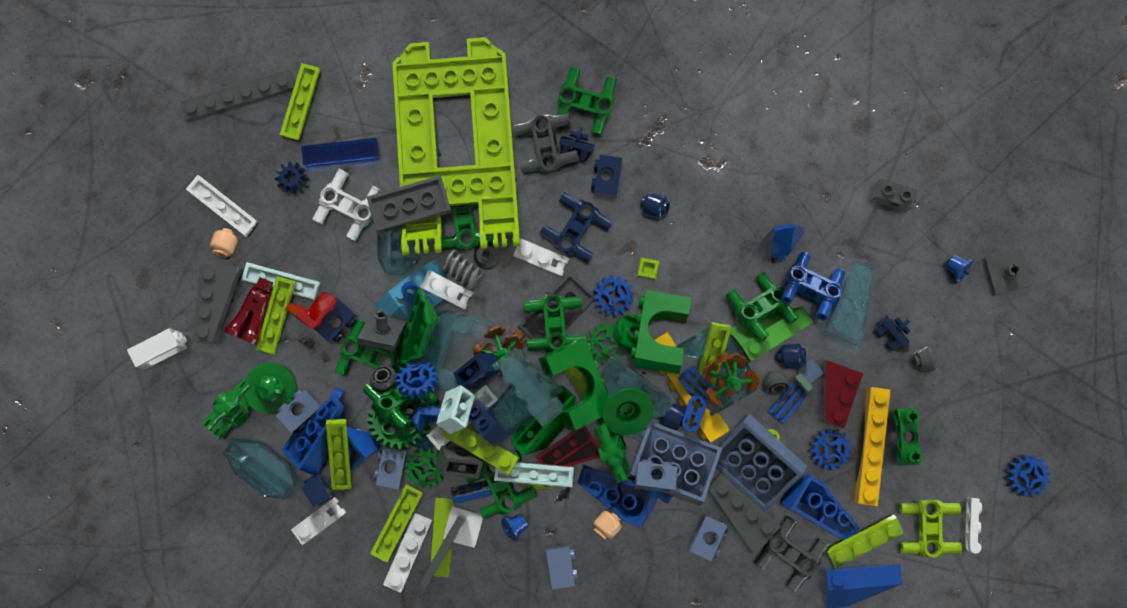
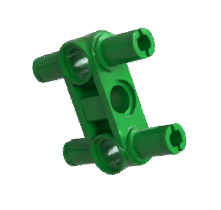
(587, 100)
(464, 226)
(761, 307)
(553, 321)
(365, 354)
(396, 401)
(230, 409)
(612, 451)
(908, 452)
(501, 491)

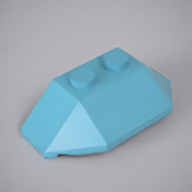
(395, 303)

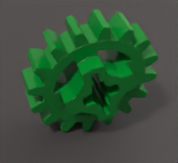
(605, 351)
(413, 465)

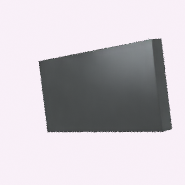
(408, 204)
(567, 287)
(442, 551)

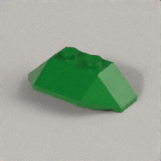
(419, 329)
(533, 437)

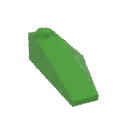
(776, 327)

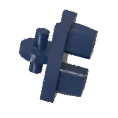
(585, 148)
(888, 326)

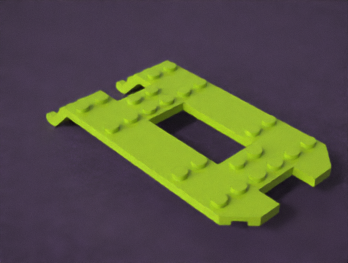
(488, 182)

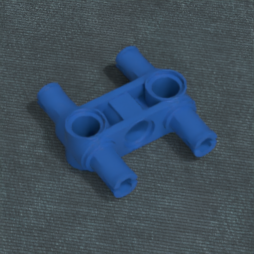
(813, 286)

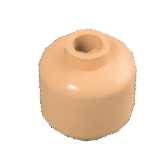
(223, 243)
(607, 525)

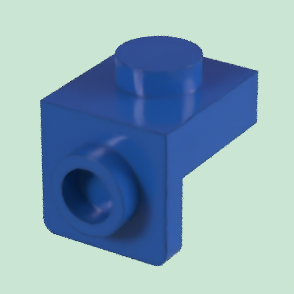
(425, 414)

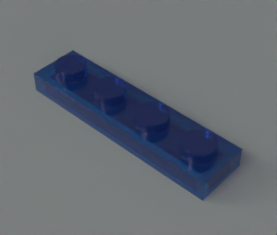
(340, 151)

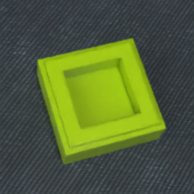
(648, 268)

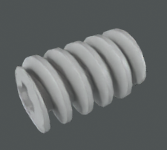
(462, 271)

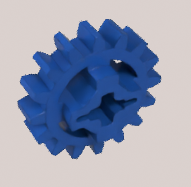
(620, 297)
(417, 379)
(837, 442)
(1026, 483)

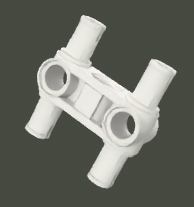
(345, 205)

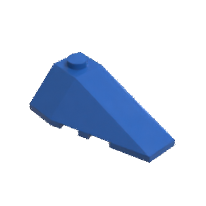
(782, 240)
(309, 446)
(621, 498)
(817, 504)
(855, 584)

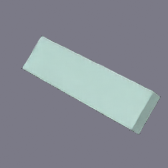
(304, 287)
(538, 474)

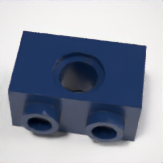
(611, 165)
(347, 319)
(476, 371)
(487, 424)
(317, 490)

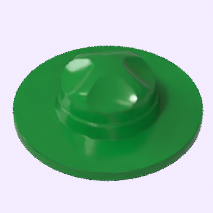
(270, 387)
(628, 411)

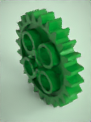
(379, 425)

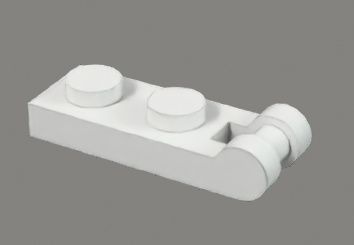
(540, 257)
(446, 289)
(318, 521)
(972, 525)

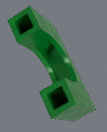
(648, 352)
(578, 355)

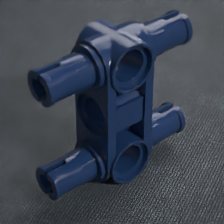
(576, 227)

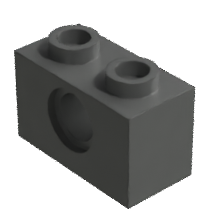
(894, 195)
(458, 462)

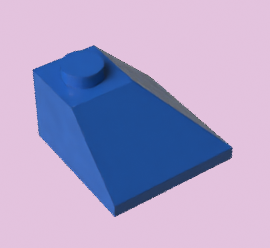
(360, 447)

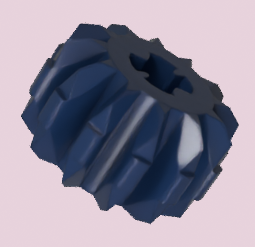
(286, 173)

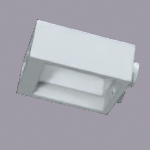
(157, 348)

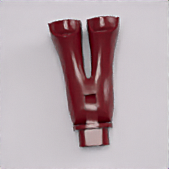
(256, 302)

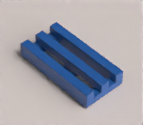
(698, 386)
(798, 391)

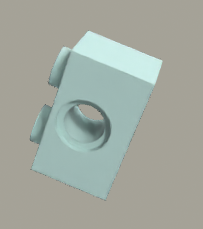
(455, 409)

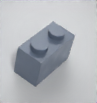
(560, 567)

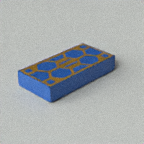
(470, 491)

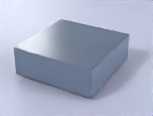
(810, 371)

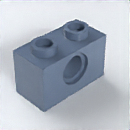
(294, 422)
(394, 479)
(644, 480)
(698, 544)

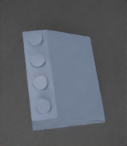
(693, 457)
(763, 473)

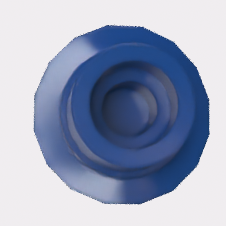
(959, 267)
(514, 526)

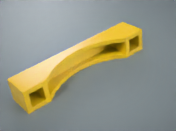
(710, 426)
(870, 469)

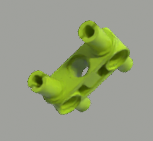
(930, 528)

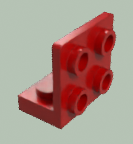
(314, 315)

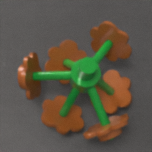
(509, 344)
(731, 383)

